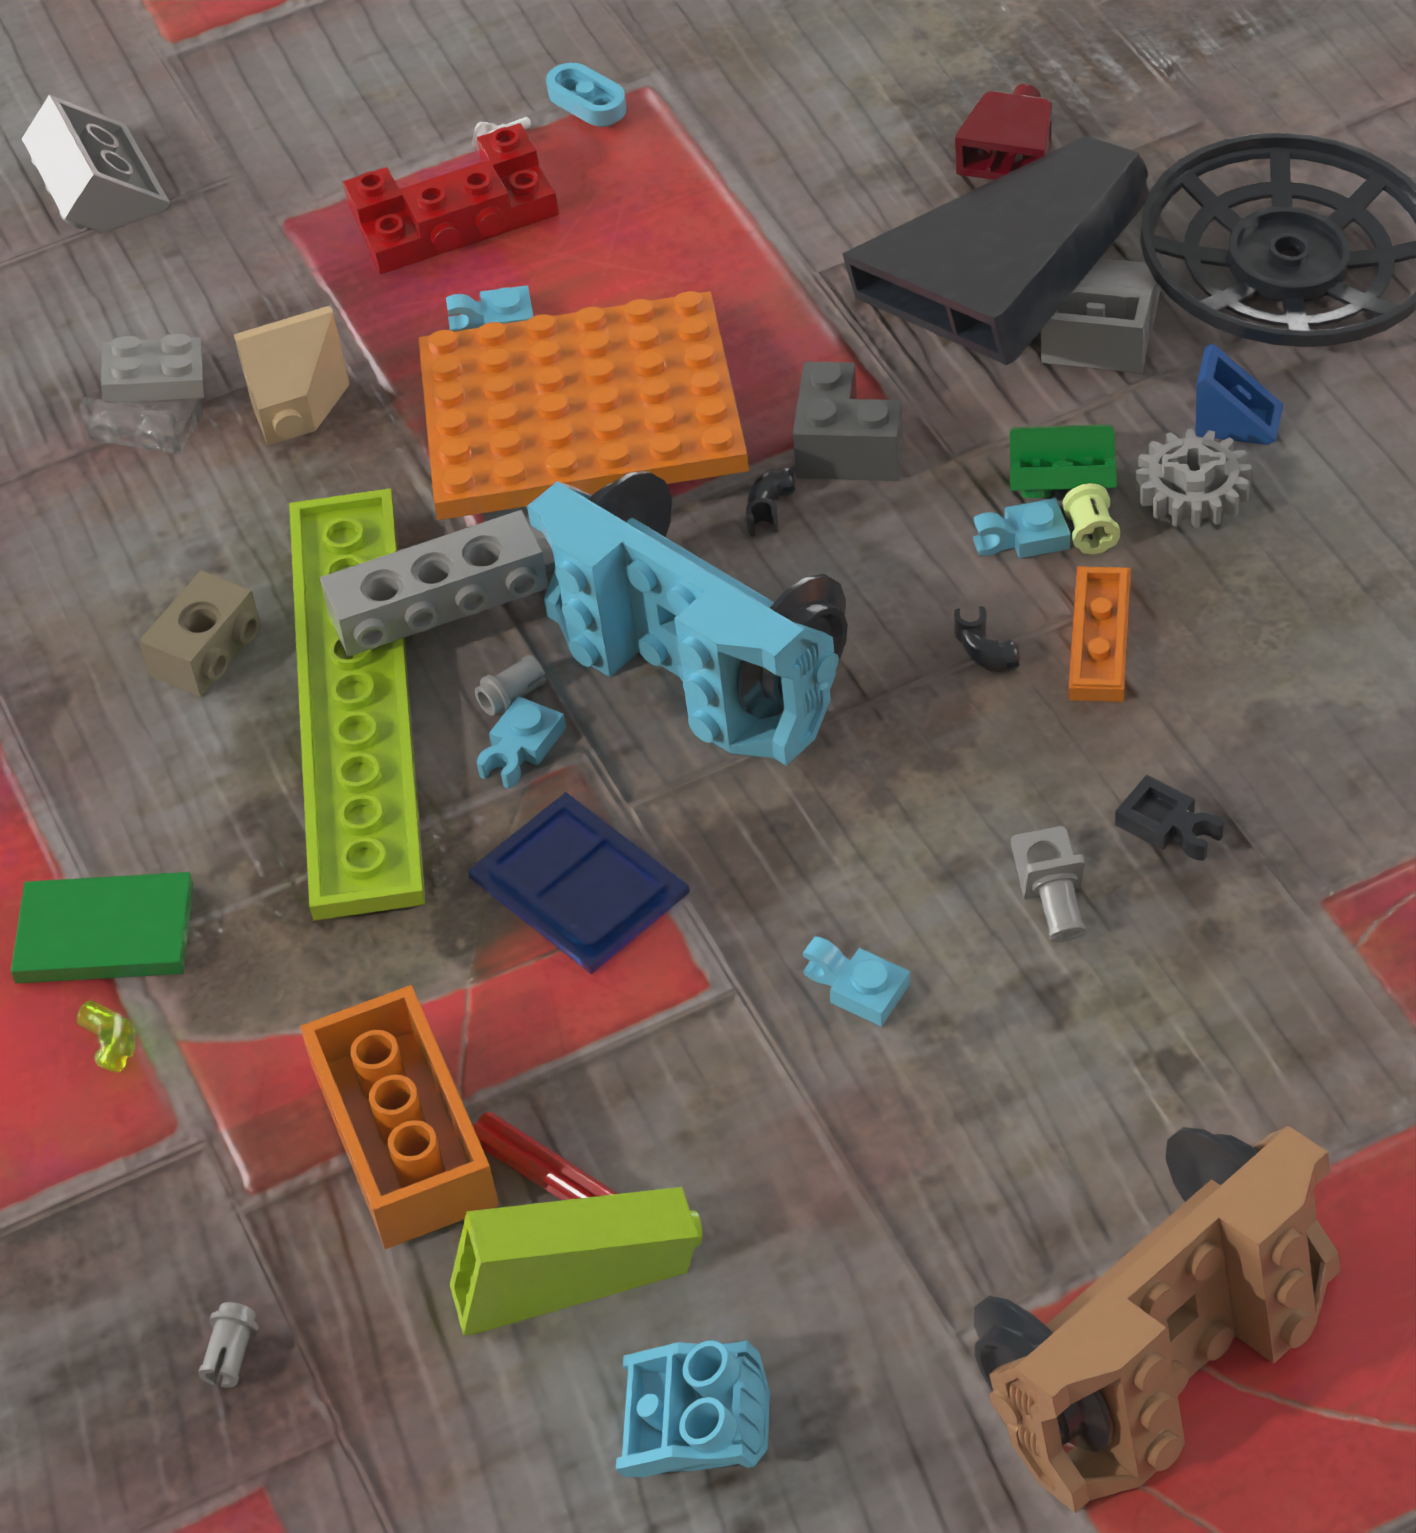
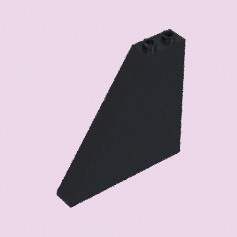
(1007, 252)

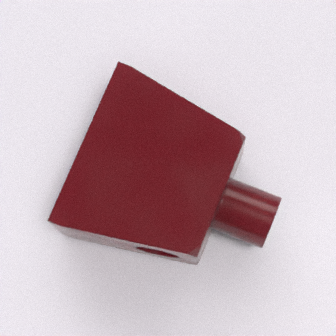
(1004, 133)

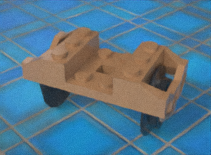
(1111, 1364)

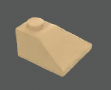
(293, 372)

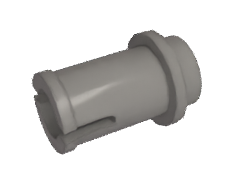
(500, 691)
(228, 1342)

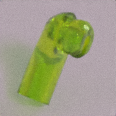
(114, 1035)

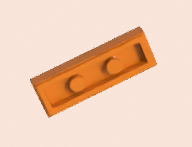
(1100, 634)

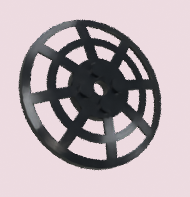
(1256, 240)

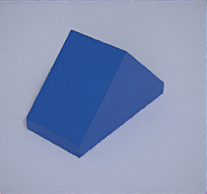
(1234, 402)

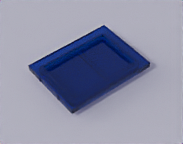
(578, 882)

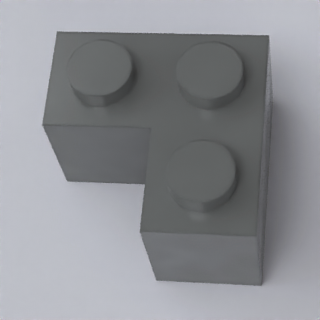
(843, 434)

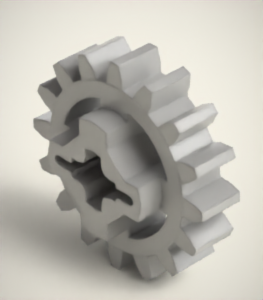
(1193, 478)

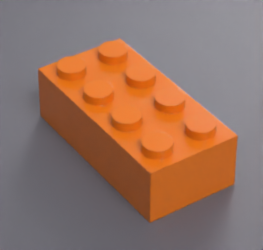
(399, 1116)

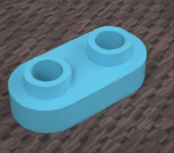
(586, 94)

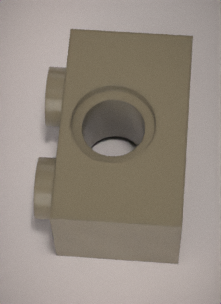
(200, 633)

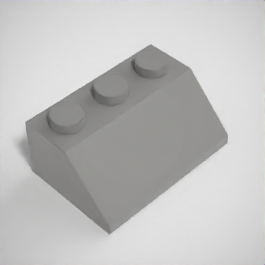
(92, 167)

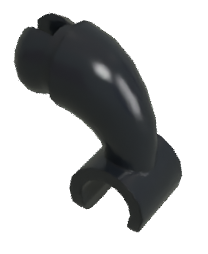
(763, 493)
(985, 652)

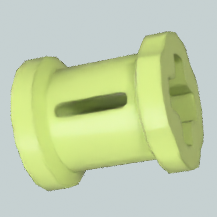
(1091, 518)

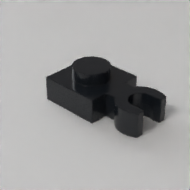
(1164, 813)

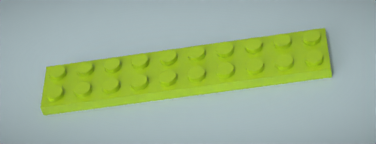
(353, 723)

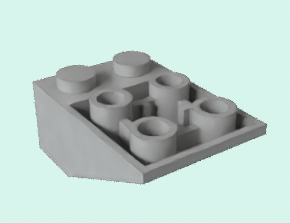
(1105, 319)

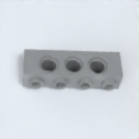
(434, 582)

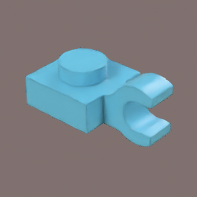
(497, 305)
(1027, 527)
(859, 985)

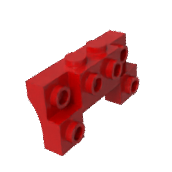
(453, 208)

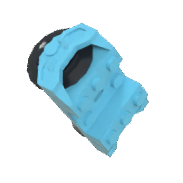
(737, 652)

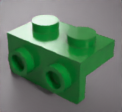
(1061, 458)

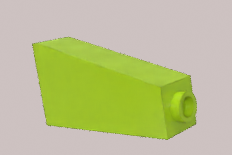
(567, 1253)

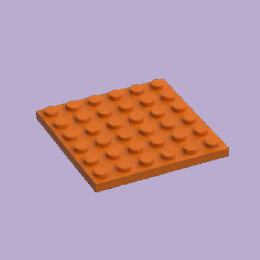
(578, 403)

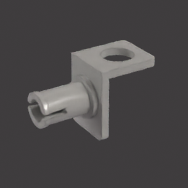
(1052, 880)

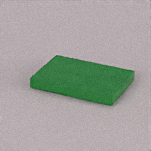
(102, 927)

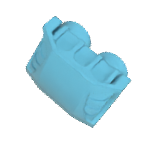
(694, 1408)

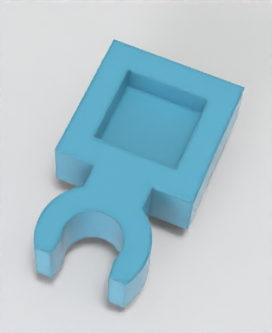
(521, 734)

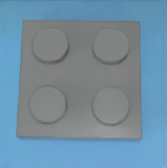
(152, 369)

